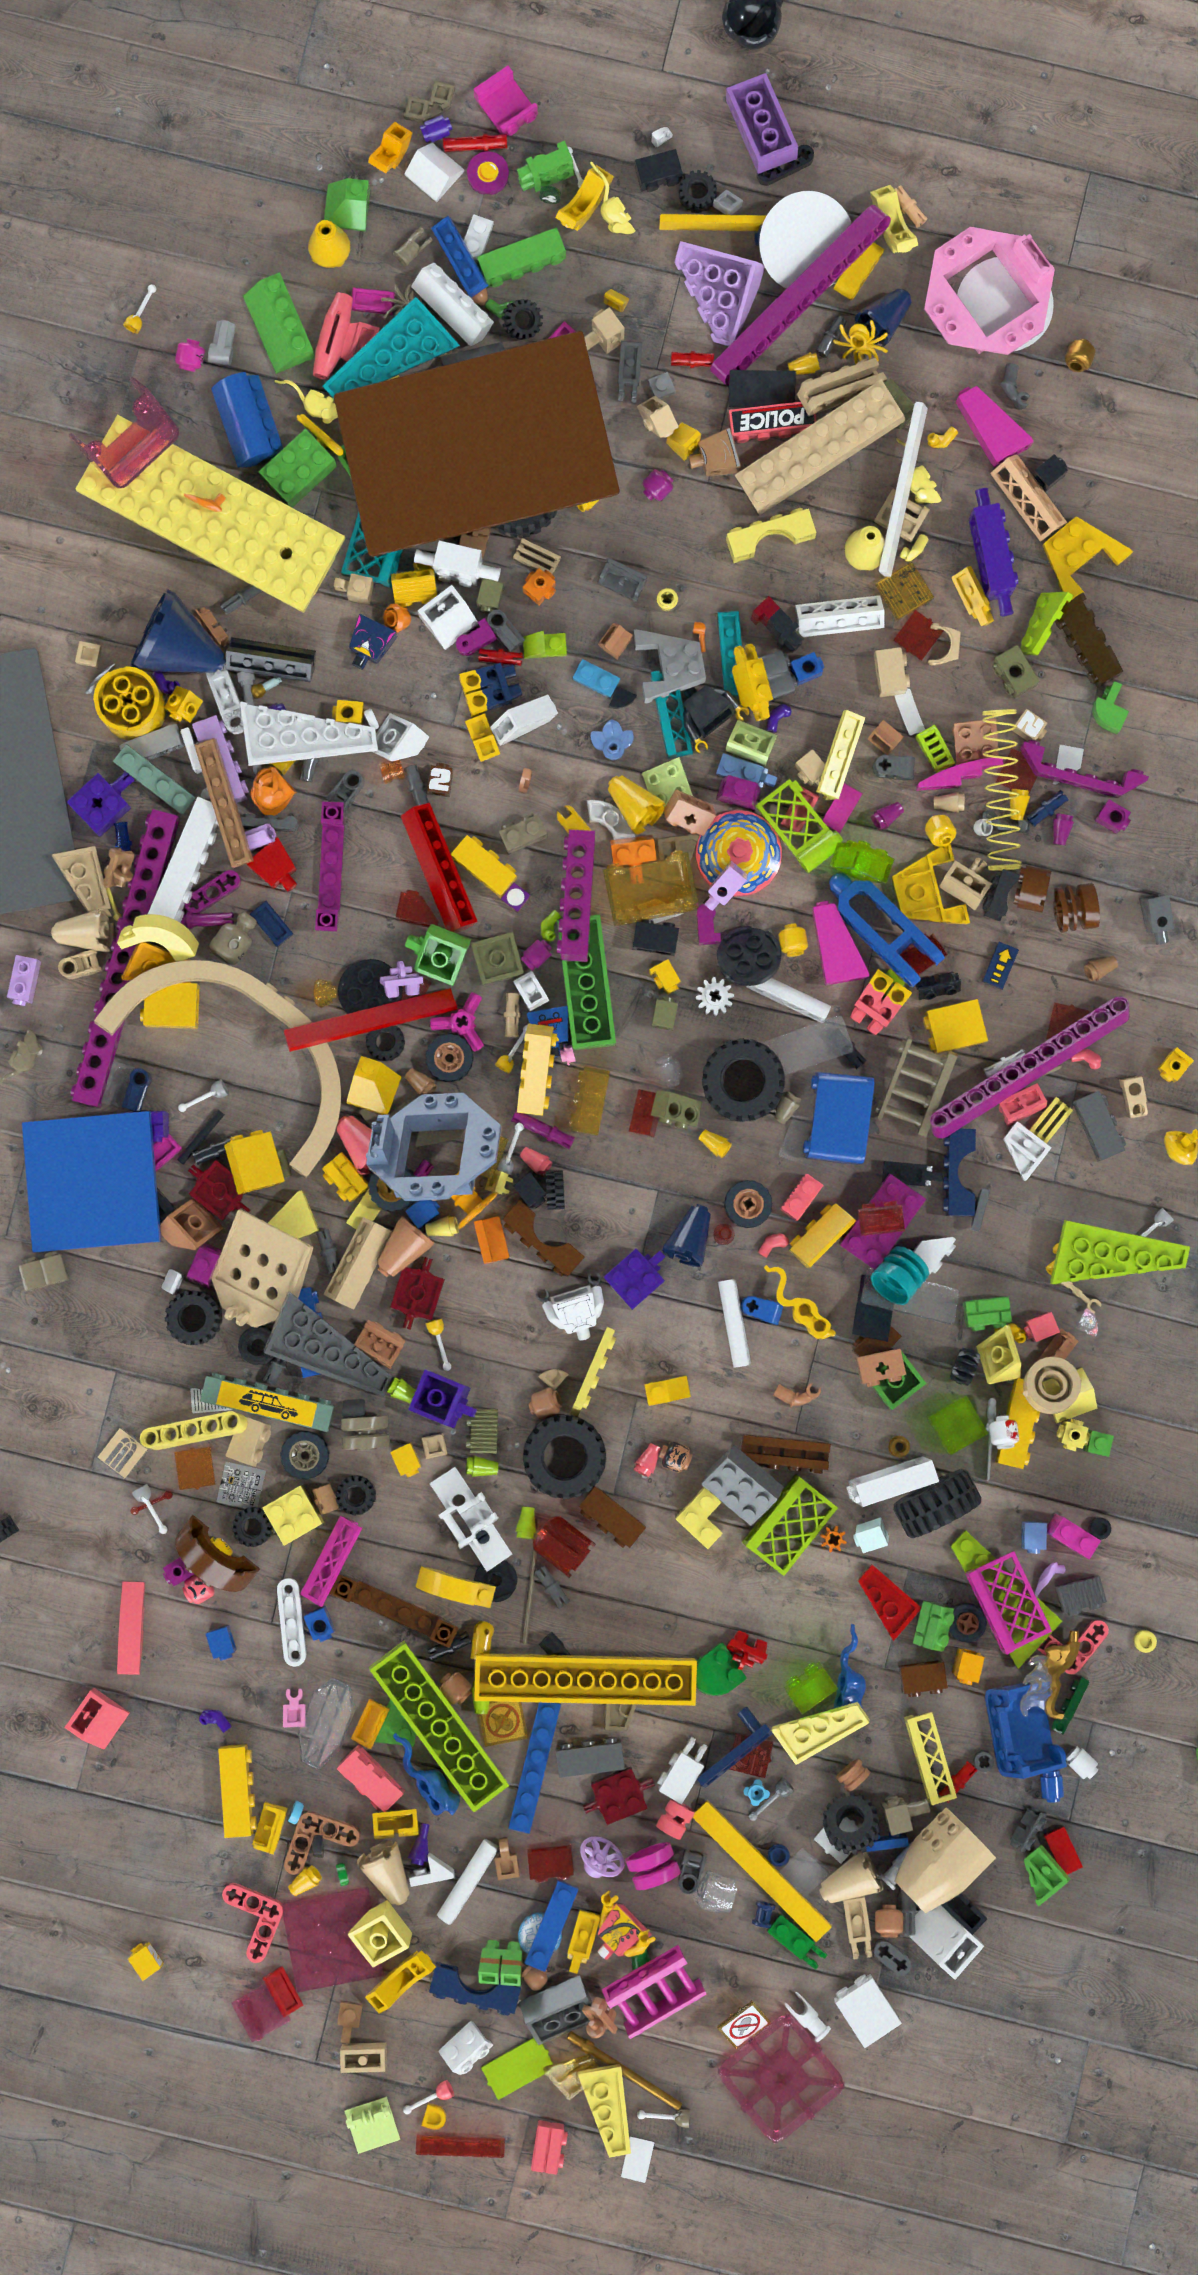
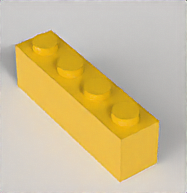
(1025, 1416)
(236, 1791)

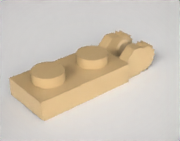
(857, 1924)

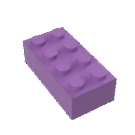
(761, 123)

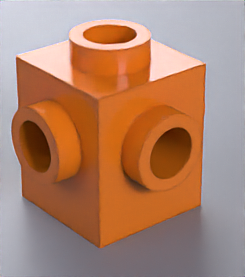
(536, 592)

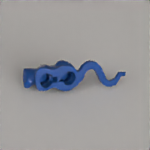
(850, 1683)
(430, 1784)

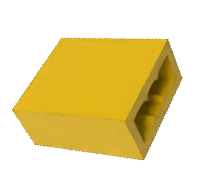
(172, 1007)
(955, 1027)
(254, 1162)

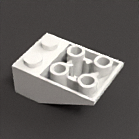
(945, 1940)

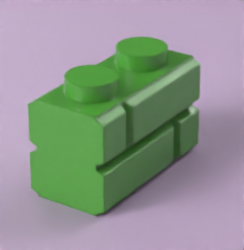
(987, 1312)
(933, 1626)

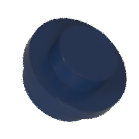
(778, 1855)

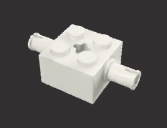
(457, 564)

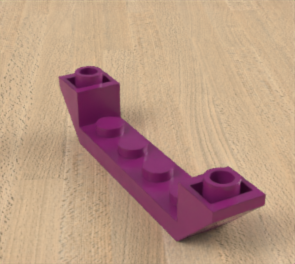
(1034, 752)
(330, 866)

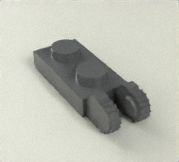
(629, 368)

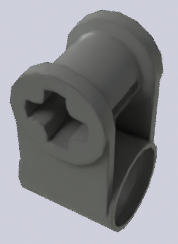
(897, 767)
(346, 792)
(691, 1869)

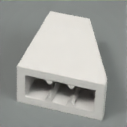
(523, 719)

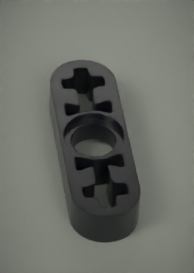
(801, 164)

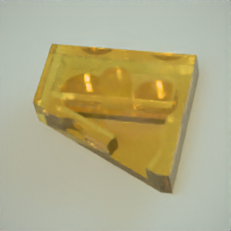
(565, 2075)

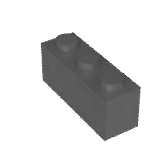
(1099, 1125)
(590, 1757)

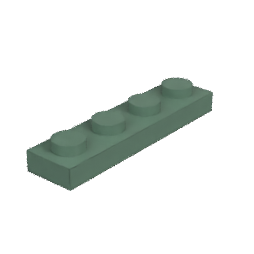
(154, 779)

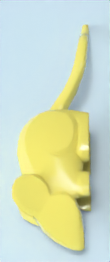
(613, 211)
(316, 404)
(922, 486)

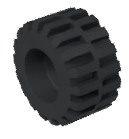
(174, 1317)
(854, 1840)

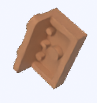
(380, 1343)

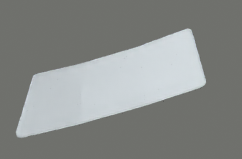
(909, 713)

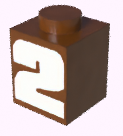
(440, 780)

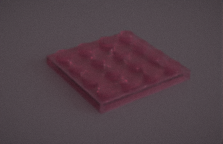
(320, 1941)

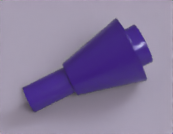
(419, 1851)

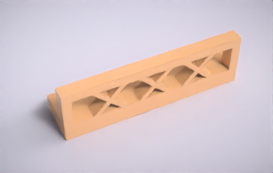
(1035, 494)

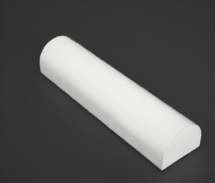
(793, 999)
(734, 1323)
(468, 1881)

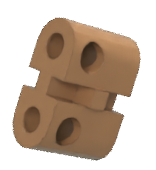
(476, 540)
(325, 1499)

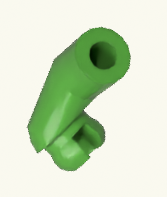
(495, 308)

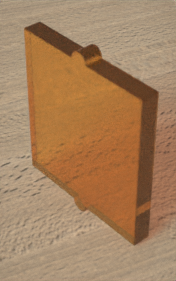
(195, 1468)

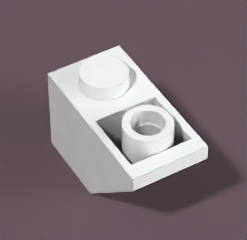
(933, 1251)

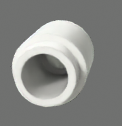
(1082, 1763)

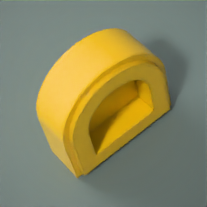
(434, 2117)

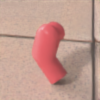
(1089, 1056)
(773, 1241)

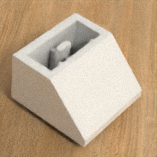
(447, 617)

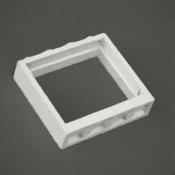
(892, 1481)

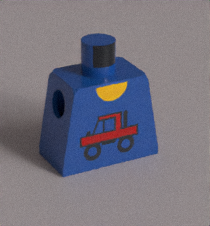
(556, 1018)

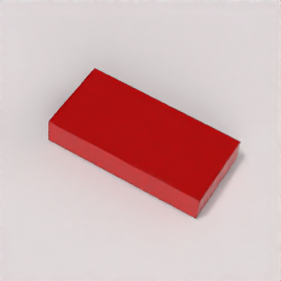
(1063, 1850)
(282, 1991)

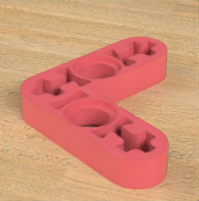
(1082, 1658)
(265, 1917)

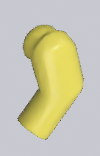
(917, 549)

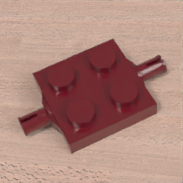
(217, 1190)
(417, 1293)
(619, 1795)

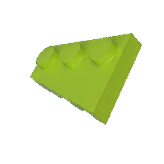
(1046, 612)

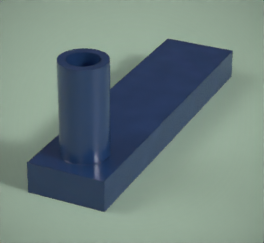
(759, 1734)

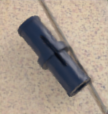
(1047, 808)

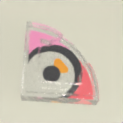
(1088, 1323)

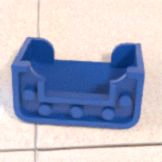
(840, 1118)
(1020, 1742)

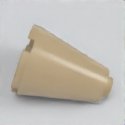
(86, 931)
(386, 1871)
(852, 1880)

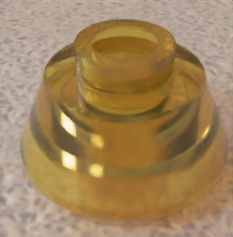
(324, 993)

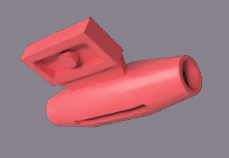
(339, 337)

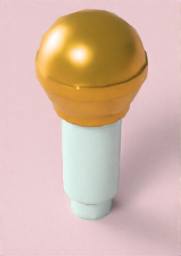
(259, 690)

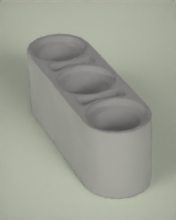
(157, 742)

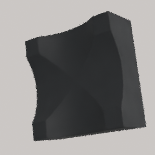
(996, 902)

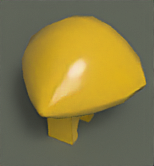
(1182, 1146)

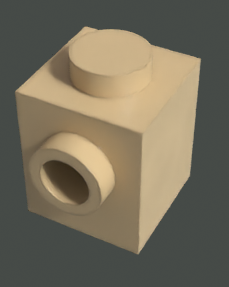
(810, 768)

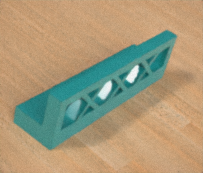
(665, 724)

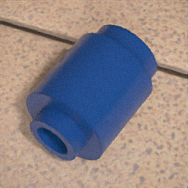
(1052, 1786)

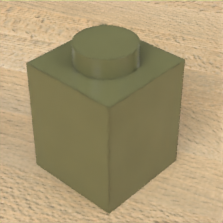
(490, 595)
(664, 1013)

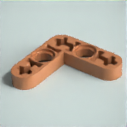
(309, 1833)

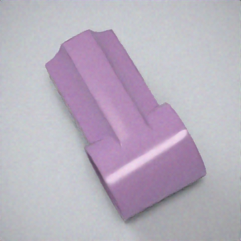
(260, 836)

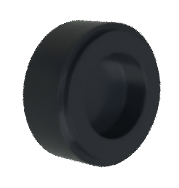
(1100, 1528)

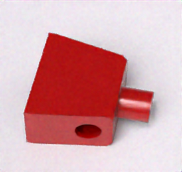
(274, 866)

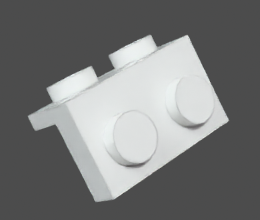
(465, 2049)

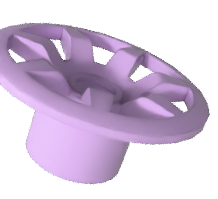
(599, 1860)

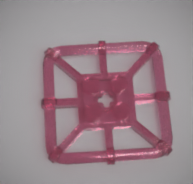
(783, 2063)

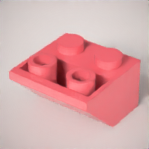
(97, 1719)

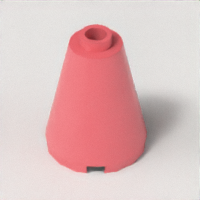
(356, 1141)

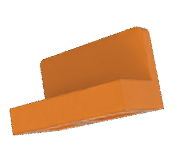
(491, 1240)

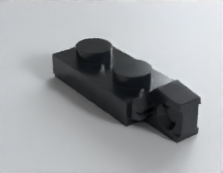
(911, 1173)

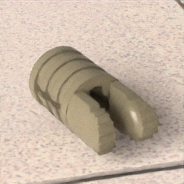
(410, 249)

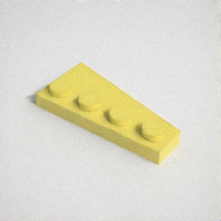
(607, 2103)

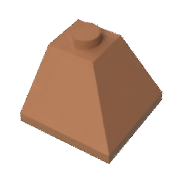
(190, 1226)

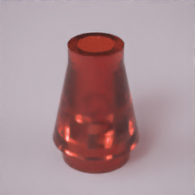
(717, 1234)

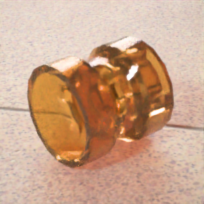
(392, 771)

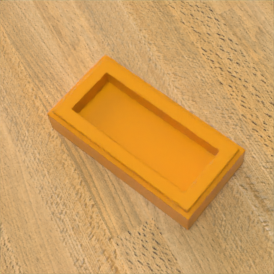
(370, 1723)

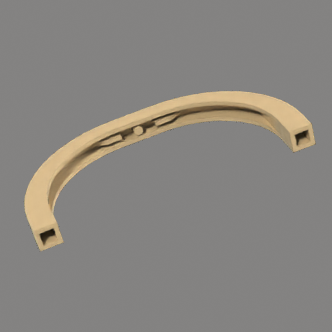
(264, 995)

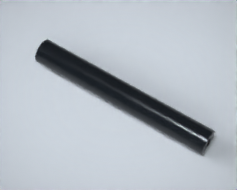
(200, 1137)

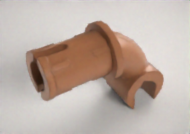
(795, 1399)

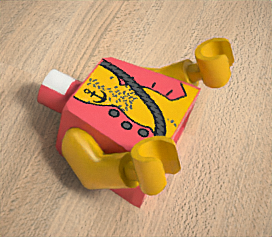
(621, 1930)

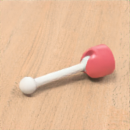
(443, 2091)

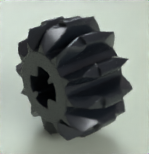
(965, 1366)

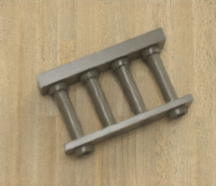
(937, 1082)

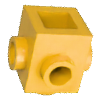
(183, 704)

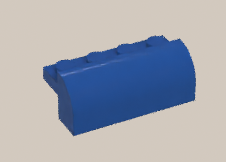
(247, 419)

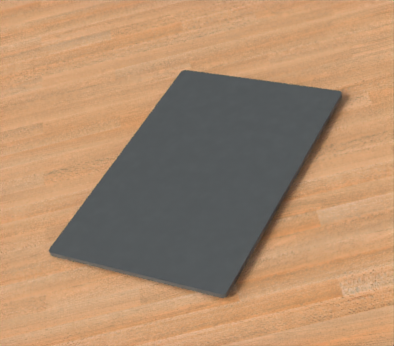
(31, 791)

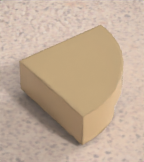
(553, 1377)

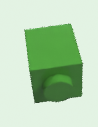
(1099, 1443)

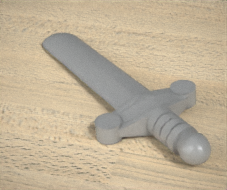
(991, 1417)

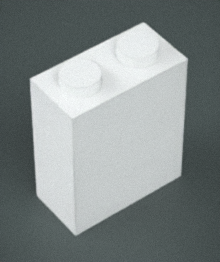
(867, 2010)

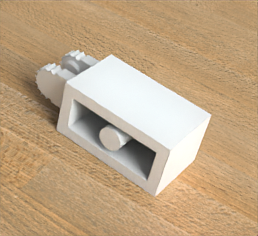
(682, 1773)

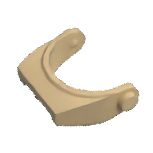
(953, 653)

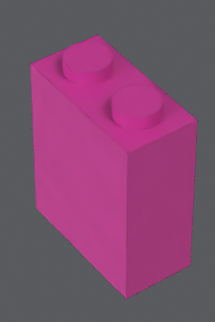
(1072, 1536)

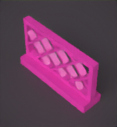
(994, 1615)

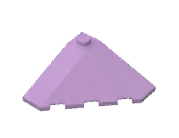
(722, 287)

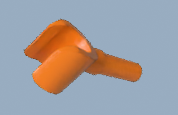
(699, 628)

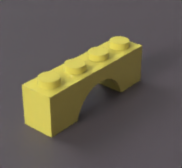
(795, 526)

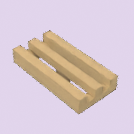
(520, 549)

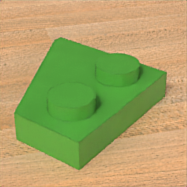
(1044, 1874)

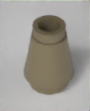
(787, 1106)

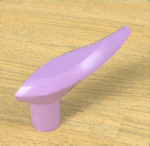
(1047, 1574)

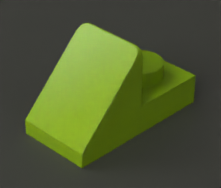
(544, 645)

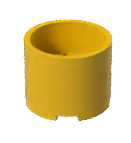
(134, 719)

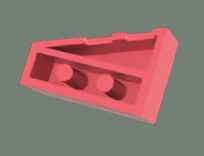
(370, 1778)

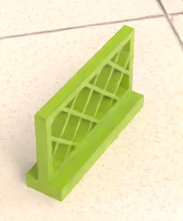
(776, 1512)

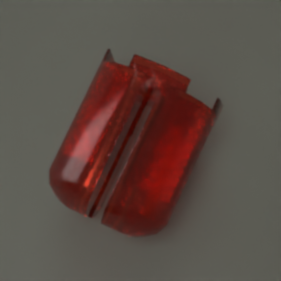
(562, 1544)

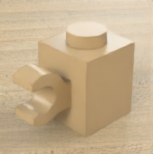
(358, 589)

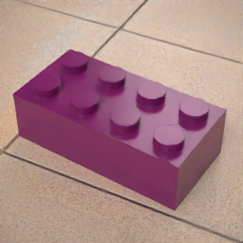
(874, 1248)

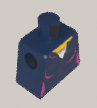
(370, 641)

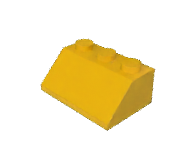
(821, 1234)

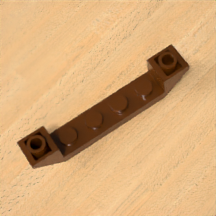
(395, 1609)

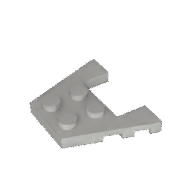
(679, 662)

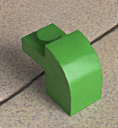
(1106, 712)

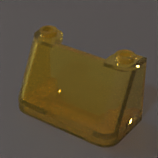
(651, 889)

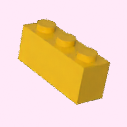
(484, 865)

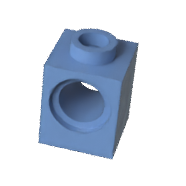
(1034, 1536)

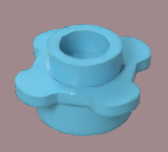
(756, 1786)

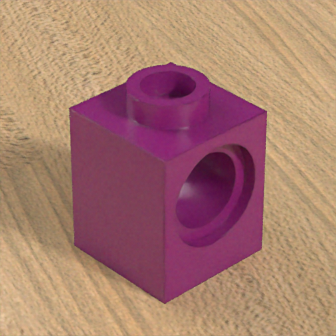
(1104, 817)

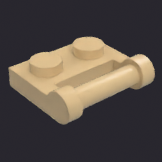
(910, 524)

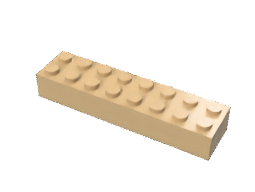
(820, 447)

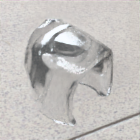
(715, 1893)

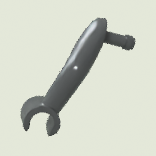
(1024, 825)

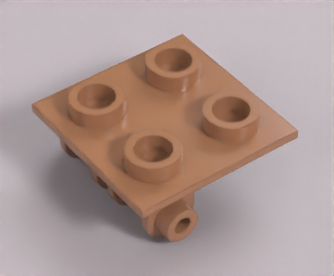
(970, 741)

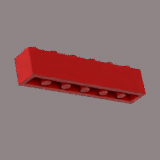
(439, 868)

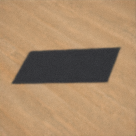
(761, 388)
(871, 1320)

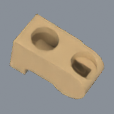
(1134, 1096)

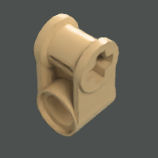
(81, 964)

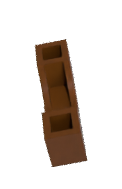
(521, 1220)

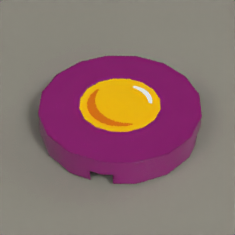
(488, 173)

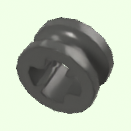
(990, 1760)

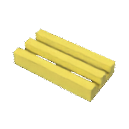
(1062, 1106)

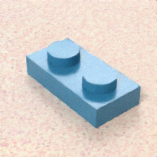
(596, 678)

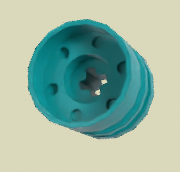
(900, 1275)

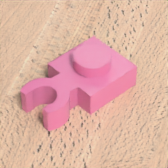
(294, 1714)

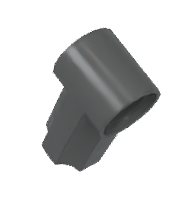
(506, 631)

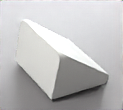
(172, 1281)

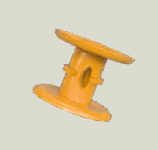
(471, 1204)

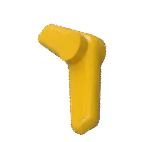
(321, 436)

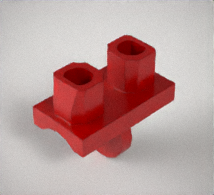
(746, 1653)

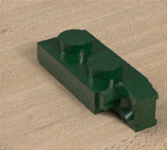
(1070, 1705)

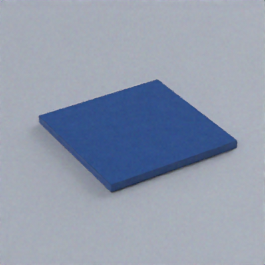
(91, 1181)

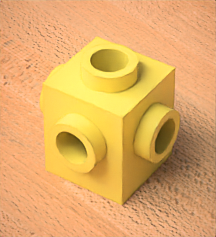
(1065, 1431)

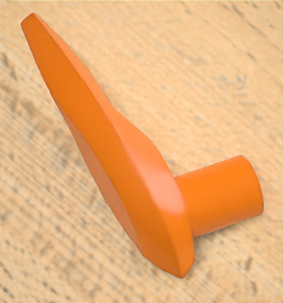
(213, 505)

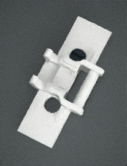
(477, 1515)

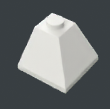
(399, 739)

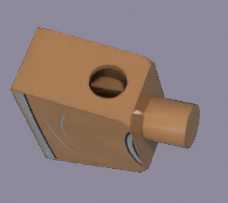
(717, 455)

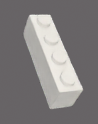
(452, 304)

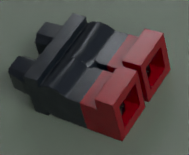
(778, 624)

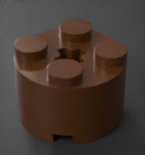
(1033, 889)

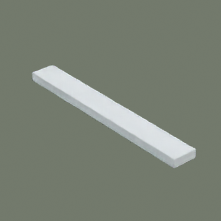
(903, 489)

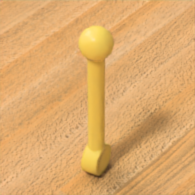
(116, 915)

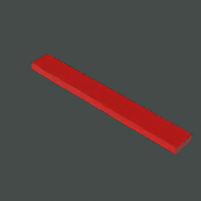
(370, 1019)

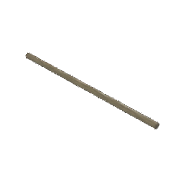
(530, 1591)

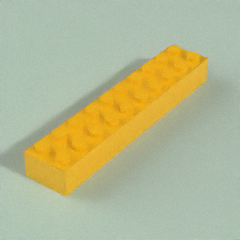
(585, 1679)

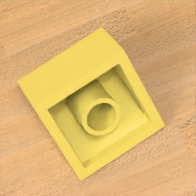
(380, 1934)

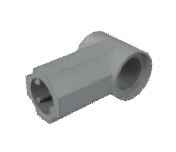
(221, 349)

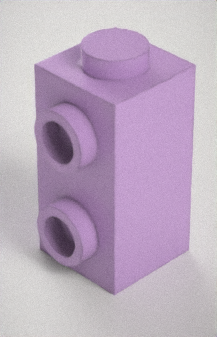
(23, 980)

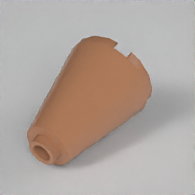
(403, 1248)

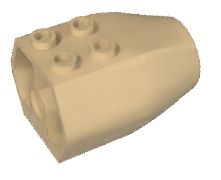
(942, 1862)

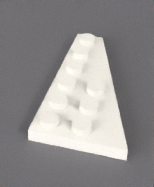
(292, 736)

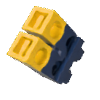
(488, 688)

